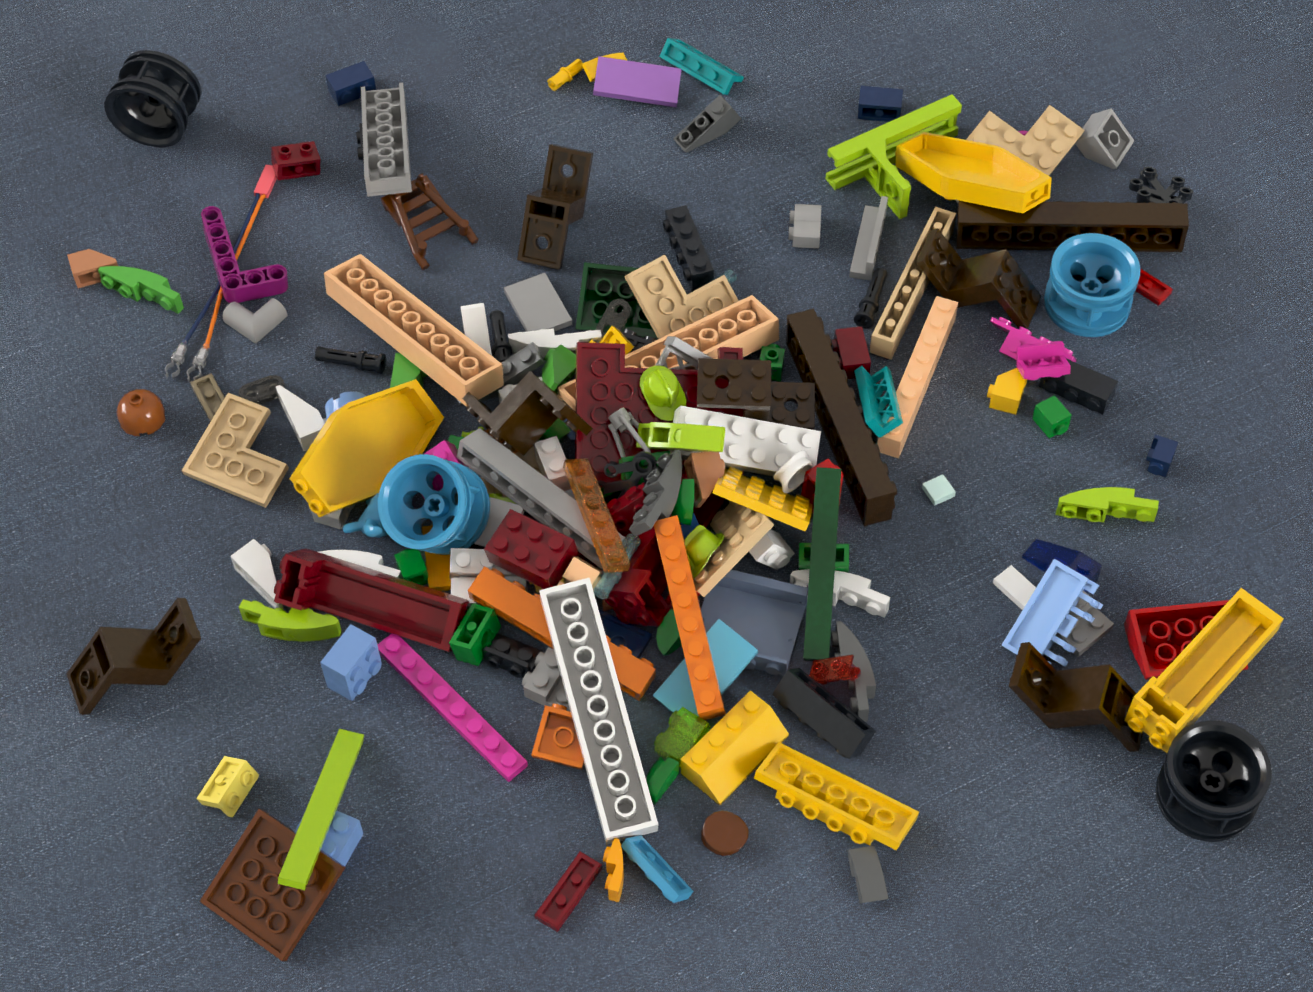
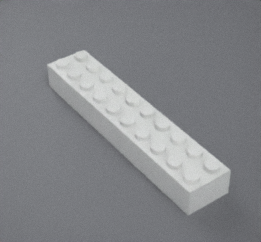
(598, 711)

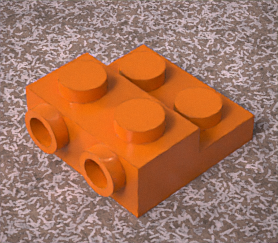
(558, 738)

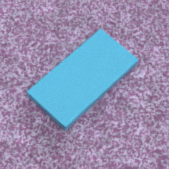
(730, 657)

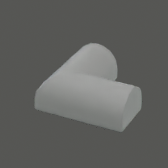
(257, 324)

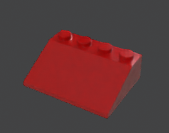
(1164, 632)

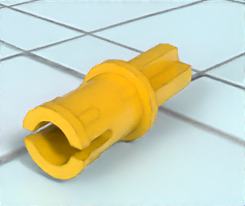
(565, 74)

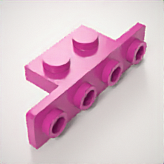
(1020, 337)

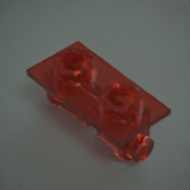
(834, 669)

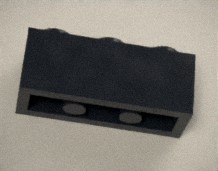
(1082, 387)

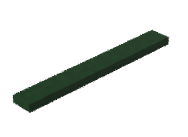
(822, 564)

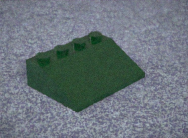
(598, 289)

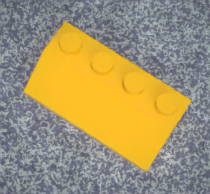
(733, 748)

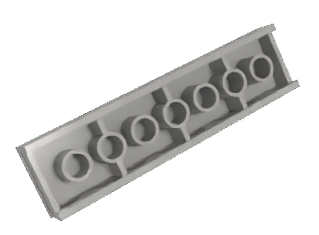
(385, 141)

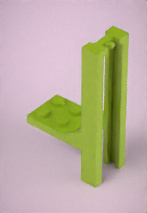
(877, 165)

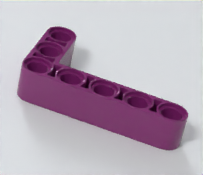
(234, 284)

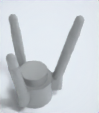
(624, 420)

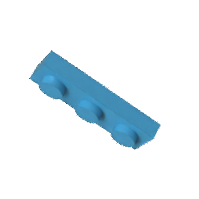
(656, 869)

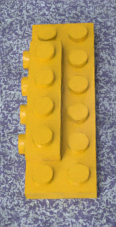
(835, 798)

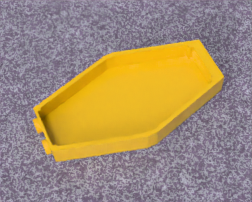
(973, 172)
(363, 445)

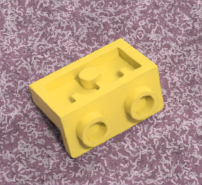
(228, 785)

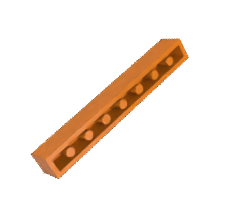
(527, 614)
(689, 618)

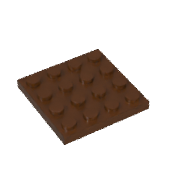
(249, 891)

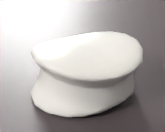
(793, 471)

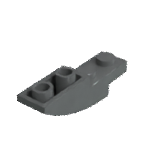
(517, 367)
(661, 492)
(864, 686)

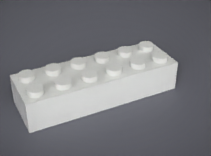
(753, 443)

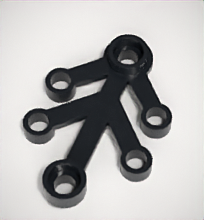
(1149, 177)
(634, 465)

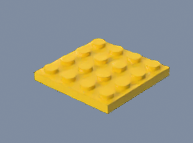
(764, 499)

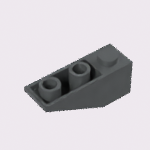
(708, 125)

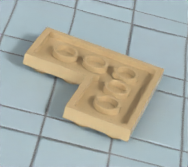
(1042, 145)
(666, 301)
(225, 455)
(741, 532)

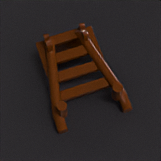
(394, 205)

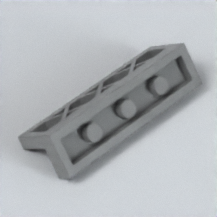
(868, 241)

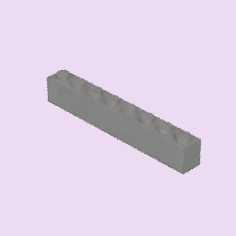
(527, 488)

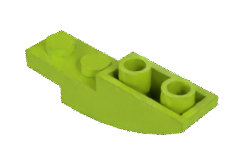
(682, 437)
(1114, 501)
(290, 626)

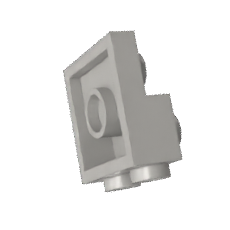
(1086, 633)
(545, 682)

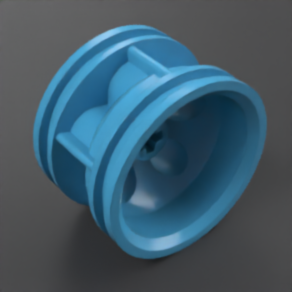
(1088, 305)
(416, 476)

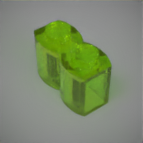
(682, 734)

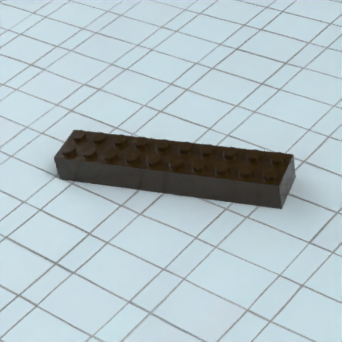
(1047, 225)
(841, 418)

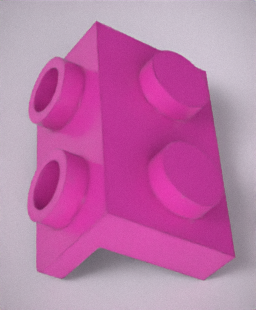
(1042, 360)

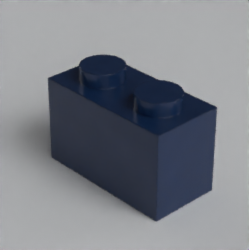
(347, 82)
(880, 103)

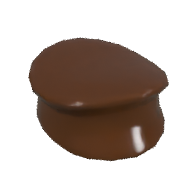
(724, 833)

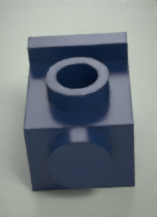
(1161, 455)

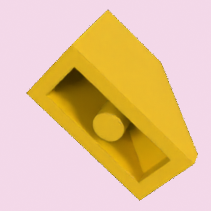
(1007, 391)

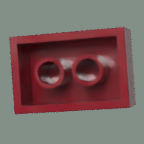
(530, 550)

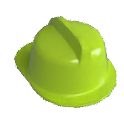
(662, 391)
(700, 546)

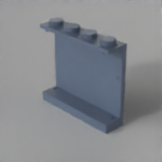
(762, 613)

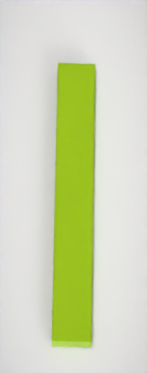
(321, 810)

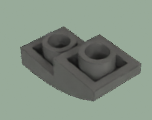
(868, 874)

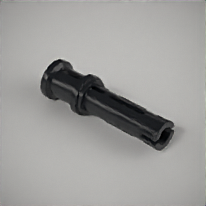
(869, 304)
(501, 349)
(361, 360)

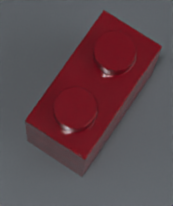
(851, 350)

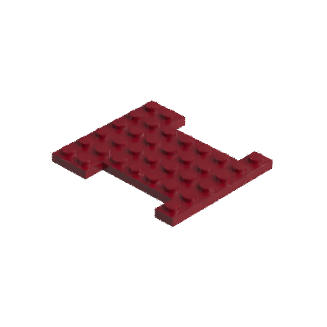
(607, 386)

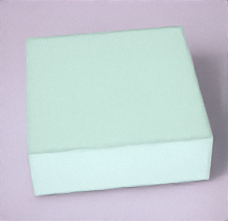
(938, 490)

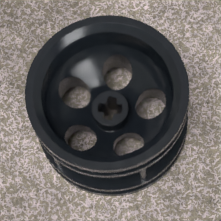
(153, 98)
(1212, 811)

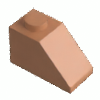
(86, 264)
(705, 470)

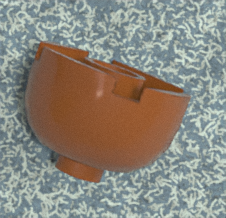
(140, 412)

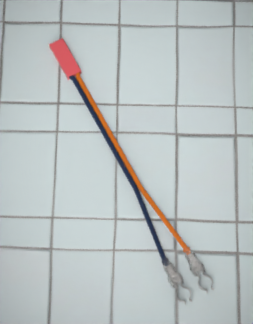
(199, 361)

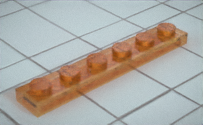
(596, 515)

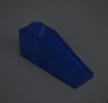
(1043, 553)

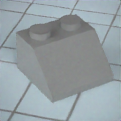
(1105, 139)

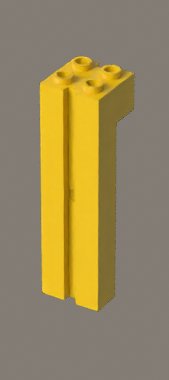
(1202, 669)

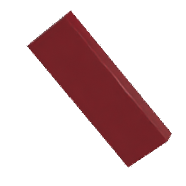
(568, 891)

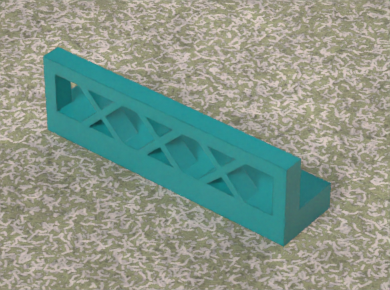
(700, 65)
(874, 404)

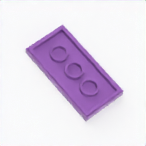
(637, 81)

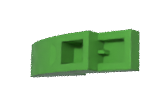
(140, 283)

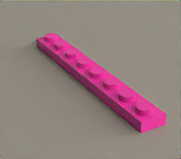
(452, 707)

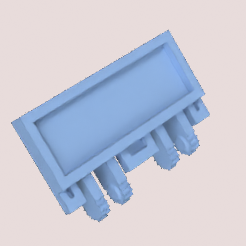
(1050, 609)

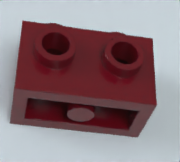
(295, 160)
(626, 507)

